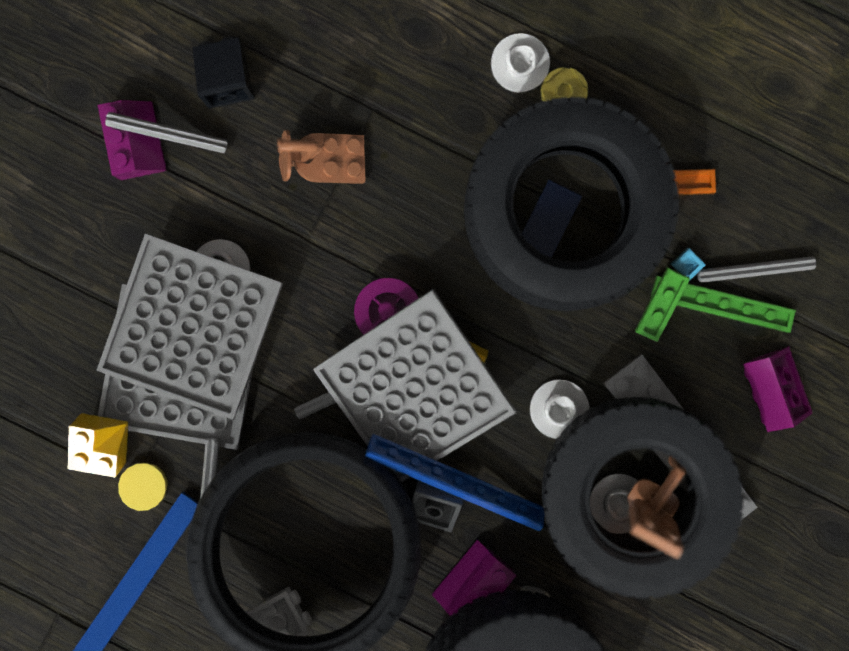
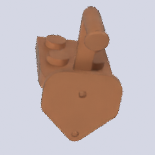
(332, 157)
(653, 508)

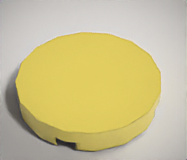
(564, 83)
(142, 486)

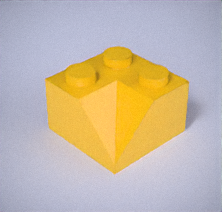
(97, 445)

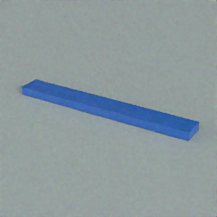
(455, 482)
(139, 575)

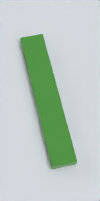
(735, 307)

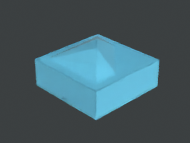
(688, 263)

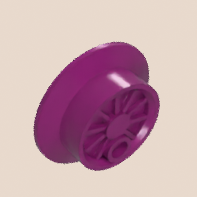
(381, 301)

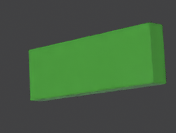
(662, 304)

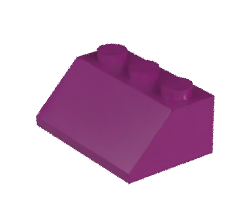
(130, 152)
(777, 390)
(473, 576)

